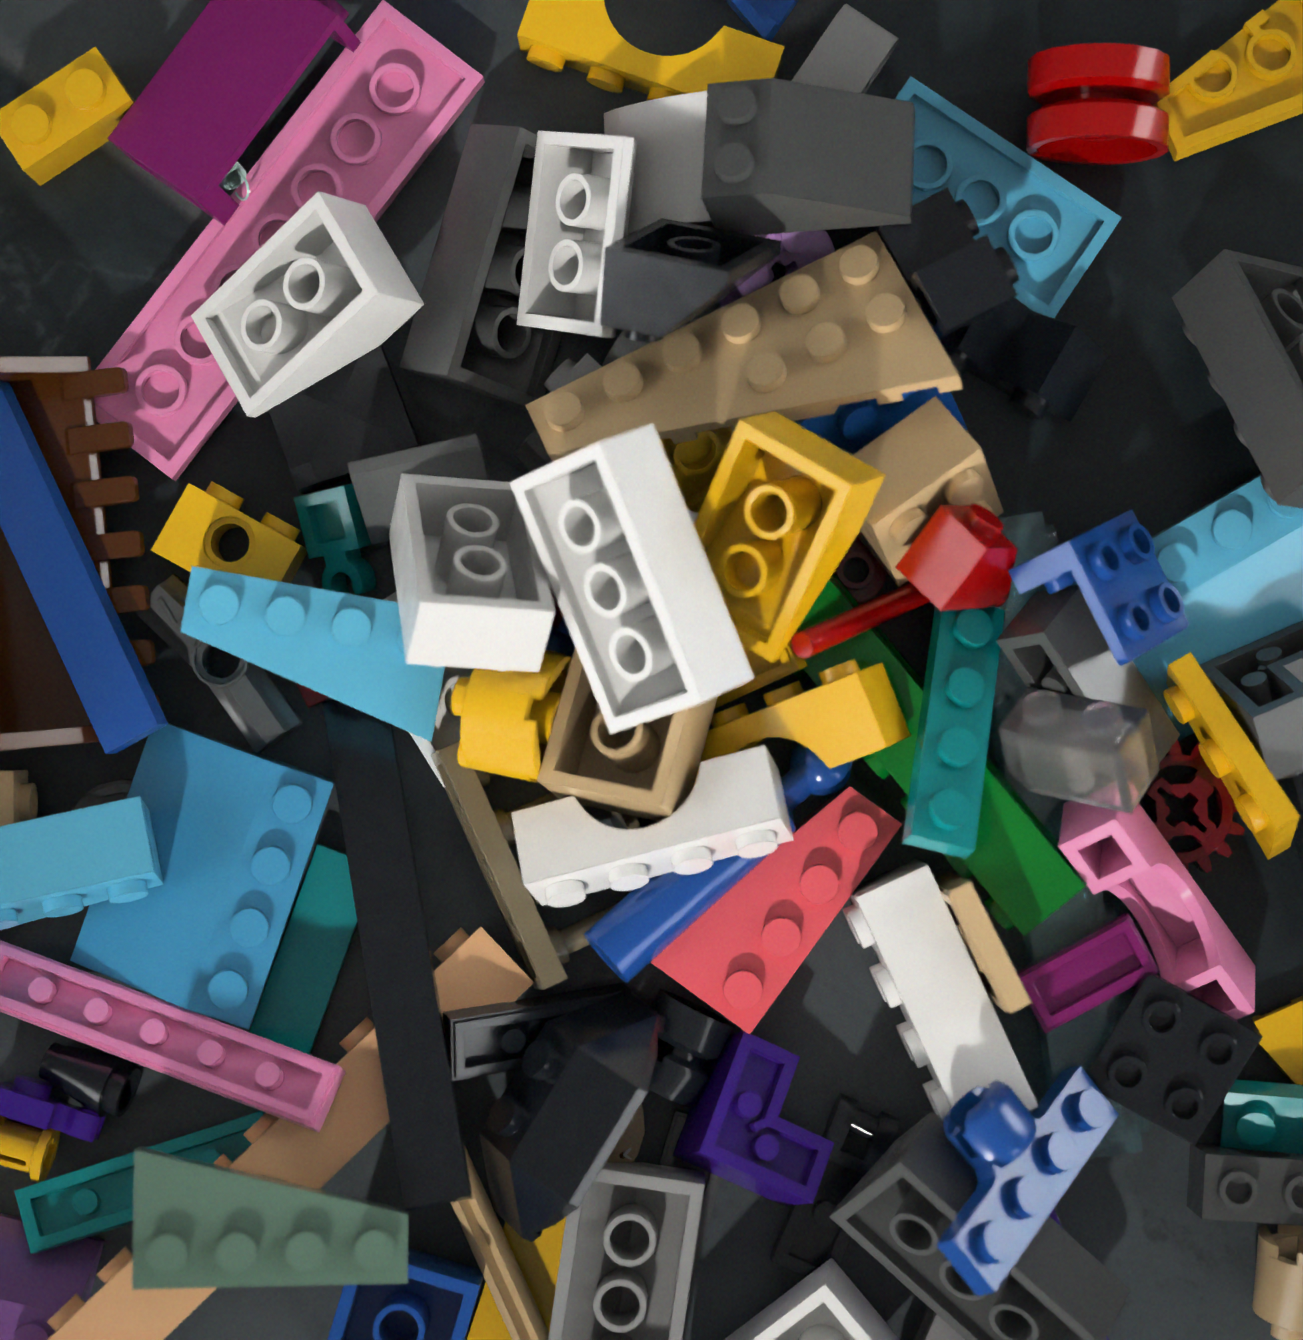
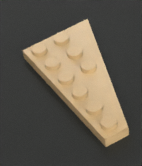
(793, 348)

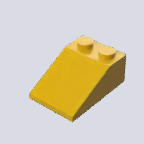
(780, 524)

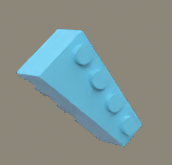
(76, 860)

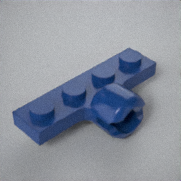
(1020, 1167)

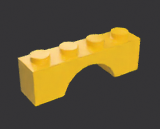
(584, 39)
(837, 721)

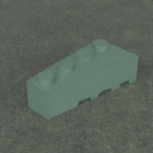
(250, 1230)

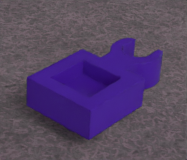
(31, 1103)

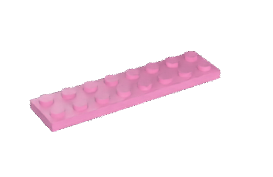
(350, 138)

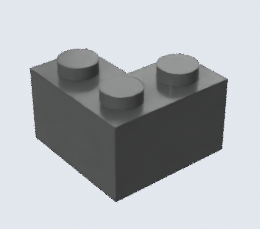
(1266, 696)

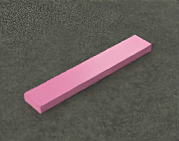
(167, 1038)

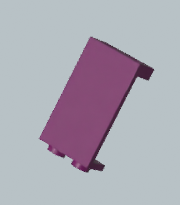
(223, 90)

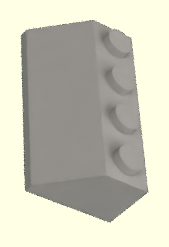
(629, 1255)

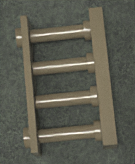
(490, 837)

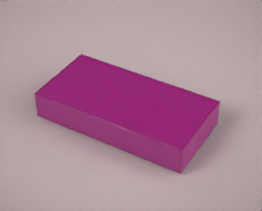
(1086, 972)

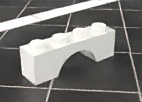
(730, 812)

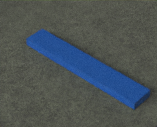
(70, 589)

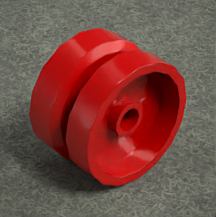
(1098, 104)

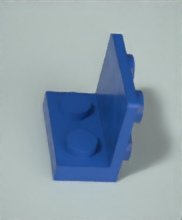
(1119, 582)

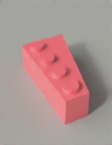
(773, 917)

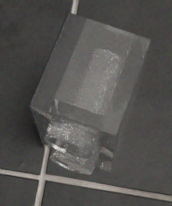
(1079, 749)

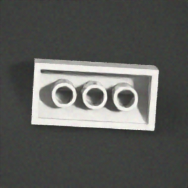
(632, 579)

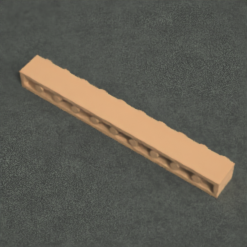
(470, 975)

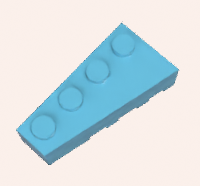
(318, 639)

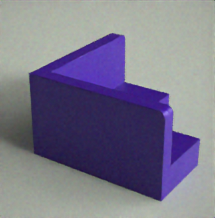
(739, 1129)

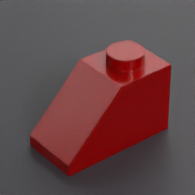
(961, 559)

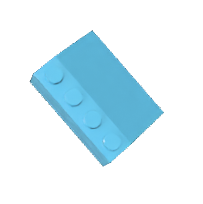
(1236, 577)

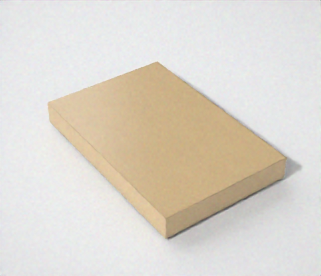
(982, 943)

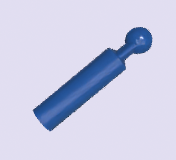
(671, 902)

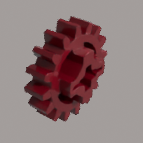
(1196, 788)

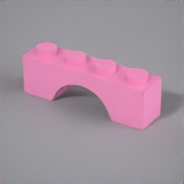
(1183, 928)

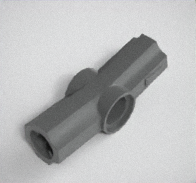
(246, 695)

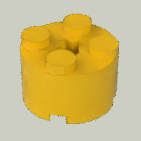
(509, 717)

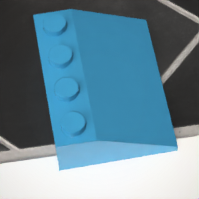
(231, 861)

